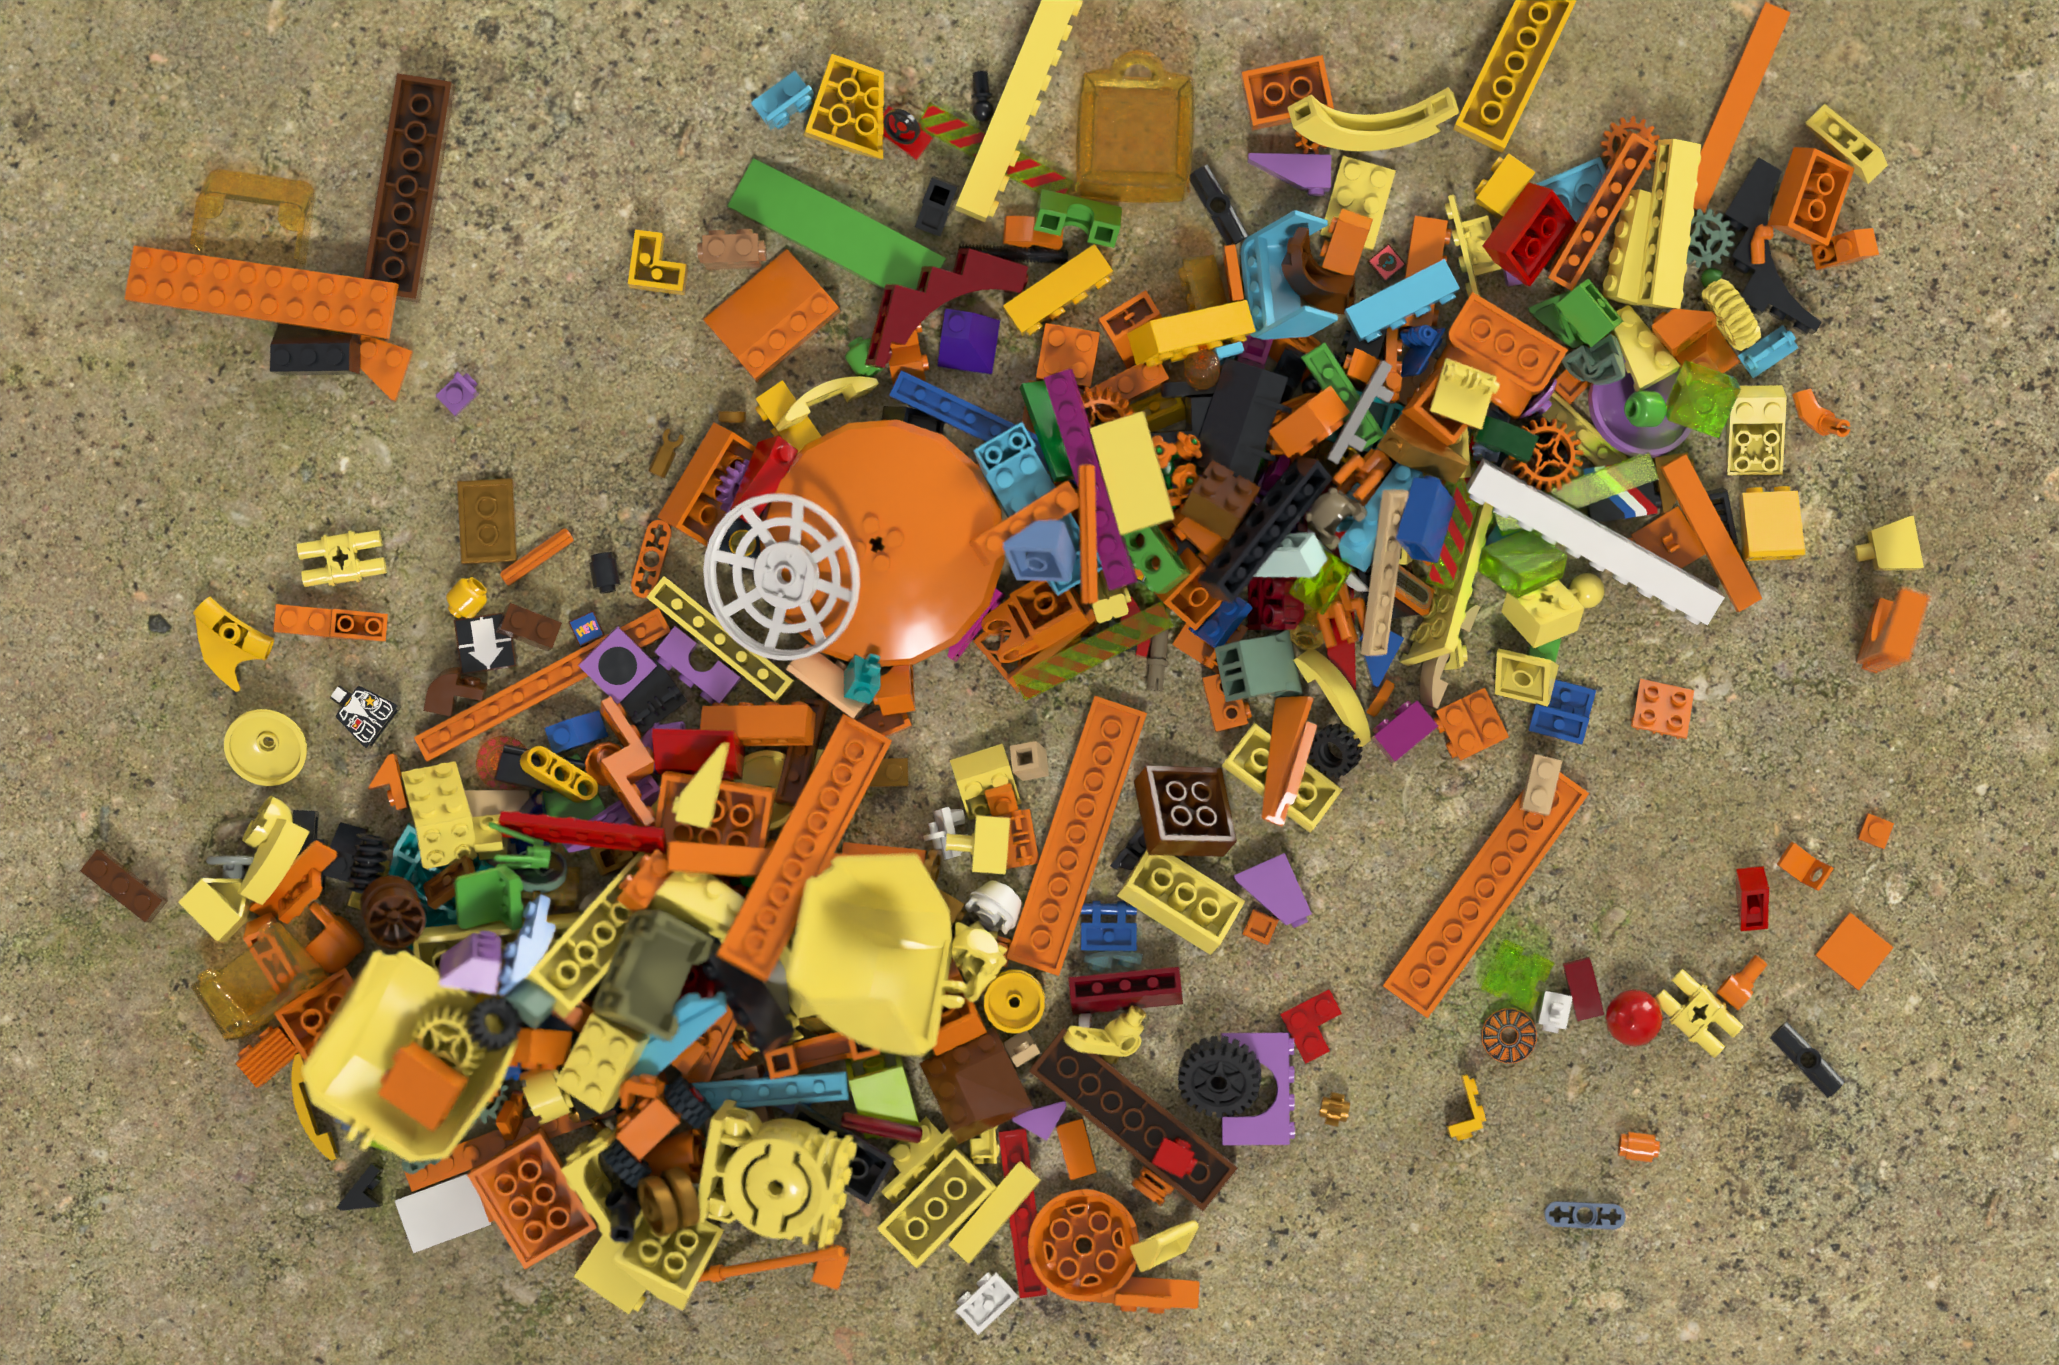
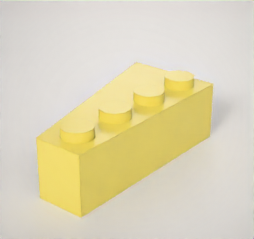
(699, 901)

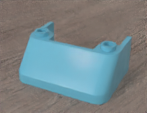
(1270, 298)

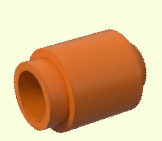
(1638, 1147)

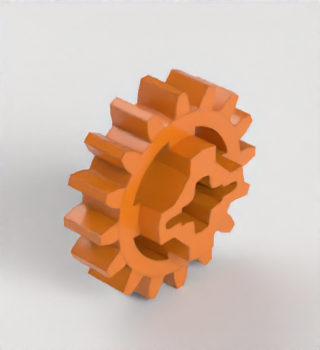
(1620, 134)

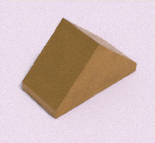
(611, 860)

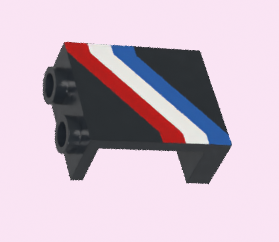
(1628, 504)

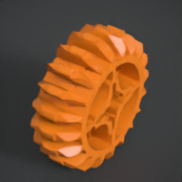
(1090, 400)
(1557, 461)

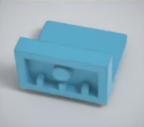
(783, 101)

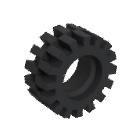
(1344, 742)
(504, 1013)

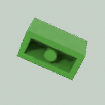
(1589, 313)

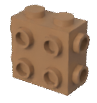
(731, 251)

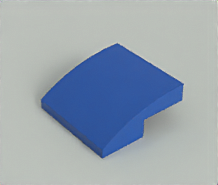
(1566, 713)

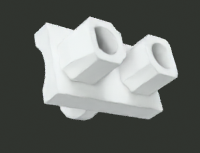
(944, 823)

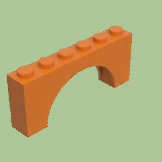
(1892, 631)

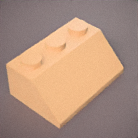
(826, 680)

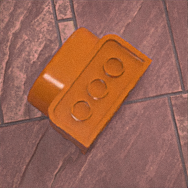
(1505, 348)

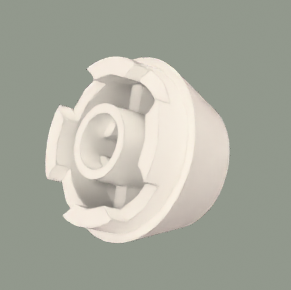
(995, 906)

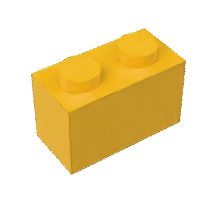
(1504, 186)

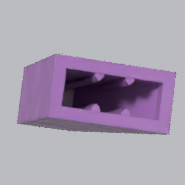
(1276, 889)

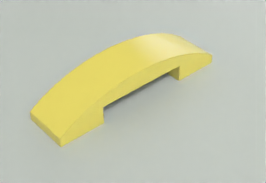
(849, 386)
(1337, 690)

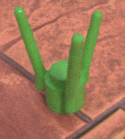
(536, 856)

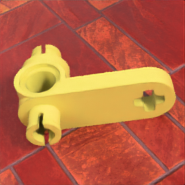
(1118, 1038)

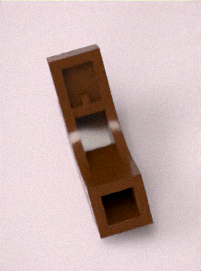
(1312, 282)

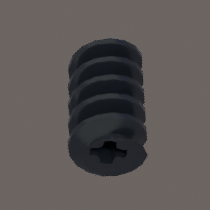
(368, 860)

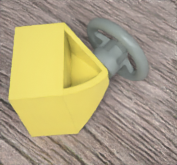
(217, 902)

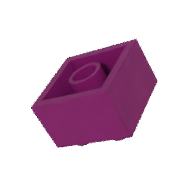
(1404, 731)

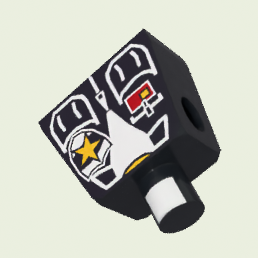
(364, 713)

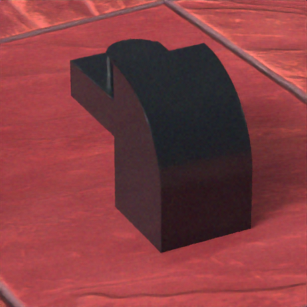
(937, 206)

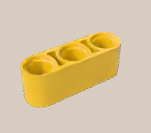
(571, 779)

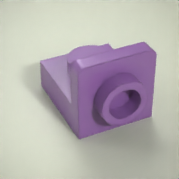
(458, 393)

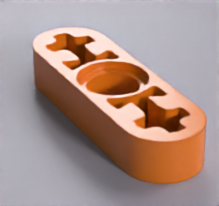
(649, 536)

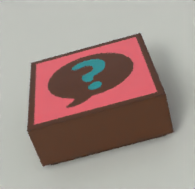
(1386, 263)

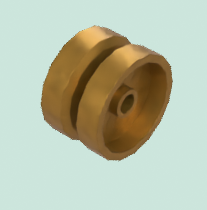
(668, 1201)

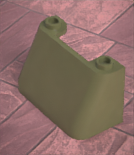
(650, 973)

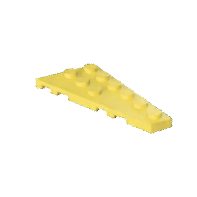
(1447, 612)

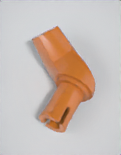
(1816, 417)

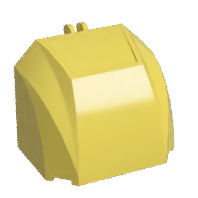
(876, 952)
(360, 1046)

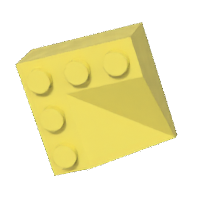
(670, 1263)

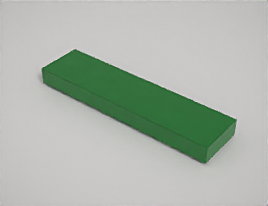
(1047, 429)

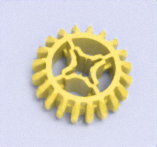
(1732, 314)
(442, 1033)

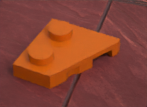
(384, 364)

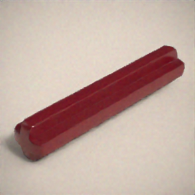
(881, 1127)

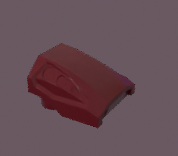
(1273, 604)

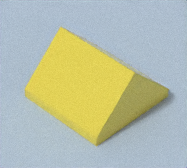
(1524, 677)

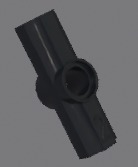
(1209, 190)
(1794, 1046)
(623, 1209)

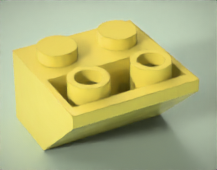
(979, 773)

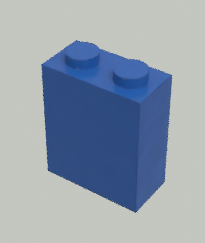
(1425, 519)

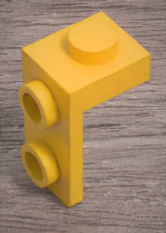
(1464, 1129)

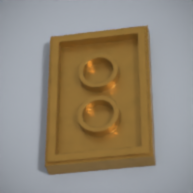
(487, 521)

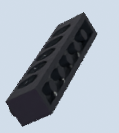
(1264, 529)

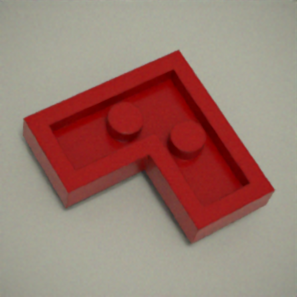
(1303, 1024)

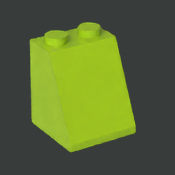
(882, 1089)

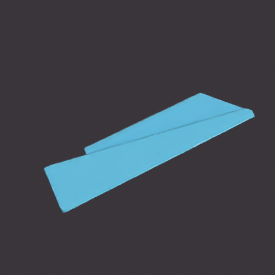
(694, 1018)

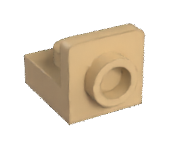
(1021, 1048)

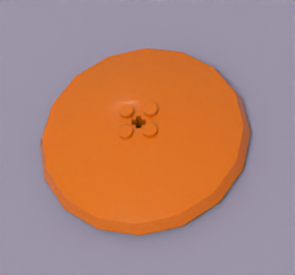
(925, 507)

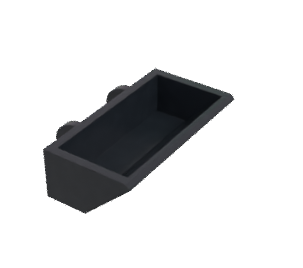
(1241, 418)

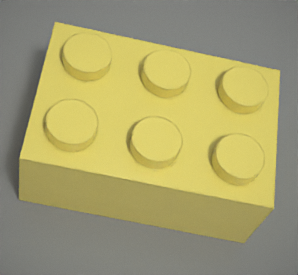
(601, 1062)

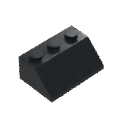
(314, 352)

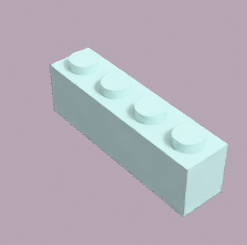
(1295, 557)

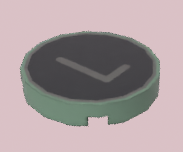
(543, 878)

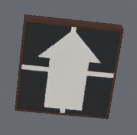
(481, 646)

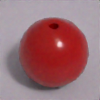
(1634, 1018)

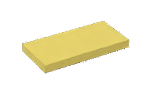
(1132, 473)

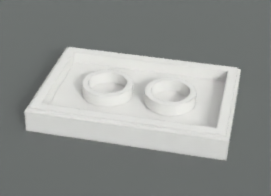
(441, 1213)

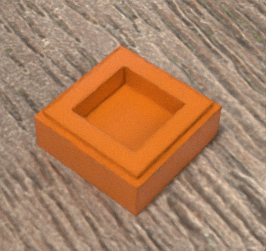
(1260, 927)

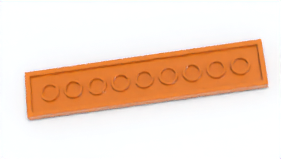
(261, 292)
(1076, 835)
(804, 847)
(1480, 899)

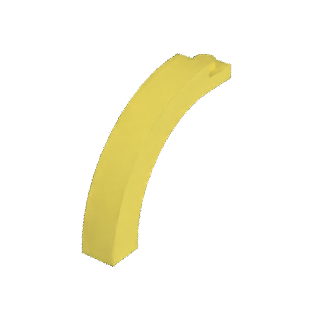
(1374, 131)

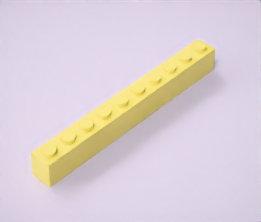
(1015, 107)

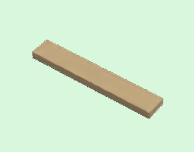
(1384, 574)

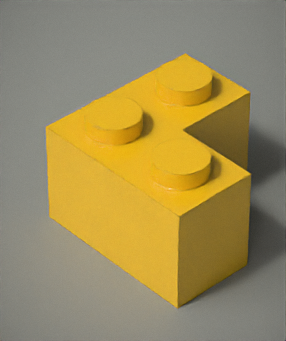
(648, 269)

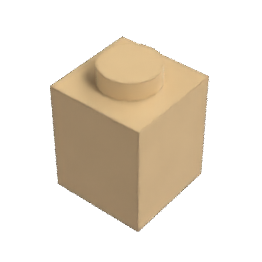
(1029, 760)

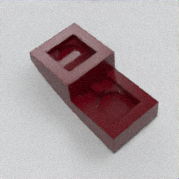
(1583, 989)

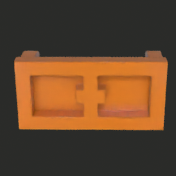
(886, 724)

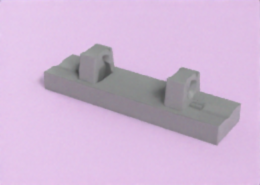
(1372, 389)

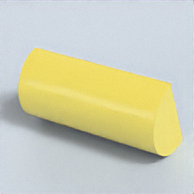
(1250, 763)

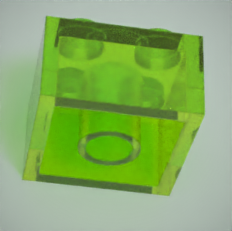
(1702, 399)

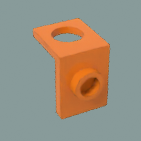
(1803, 866)

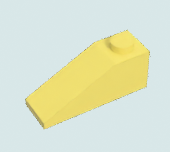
(1847, 143)
(699, 798)

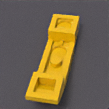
(323, 1142)

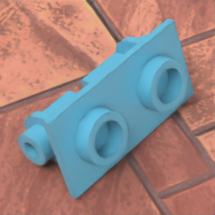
(1768, 351)

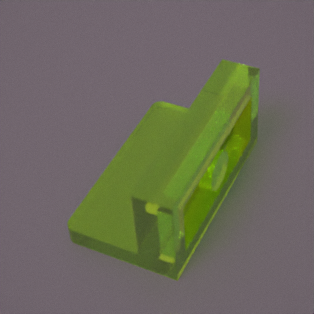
(1323, 587)

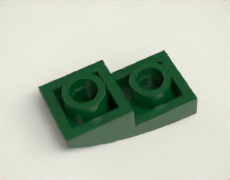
(1505, 437)

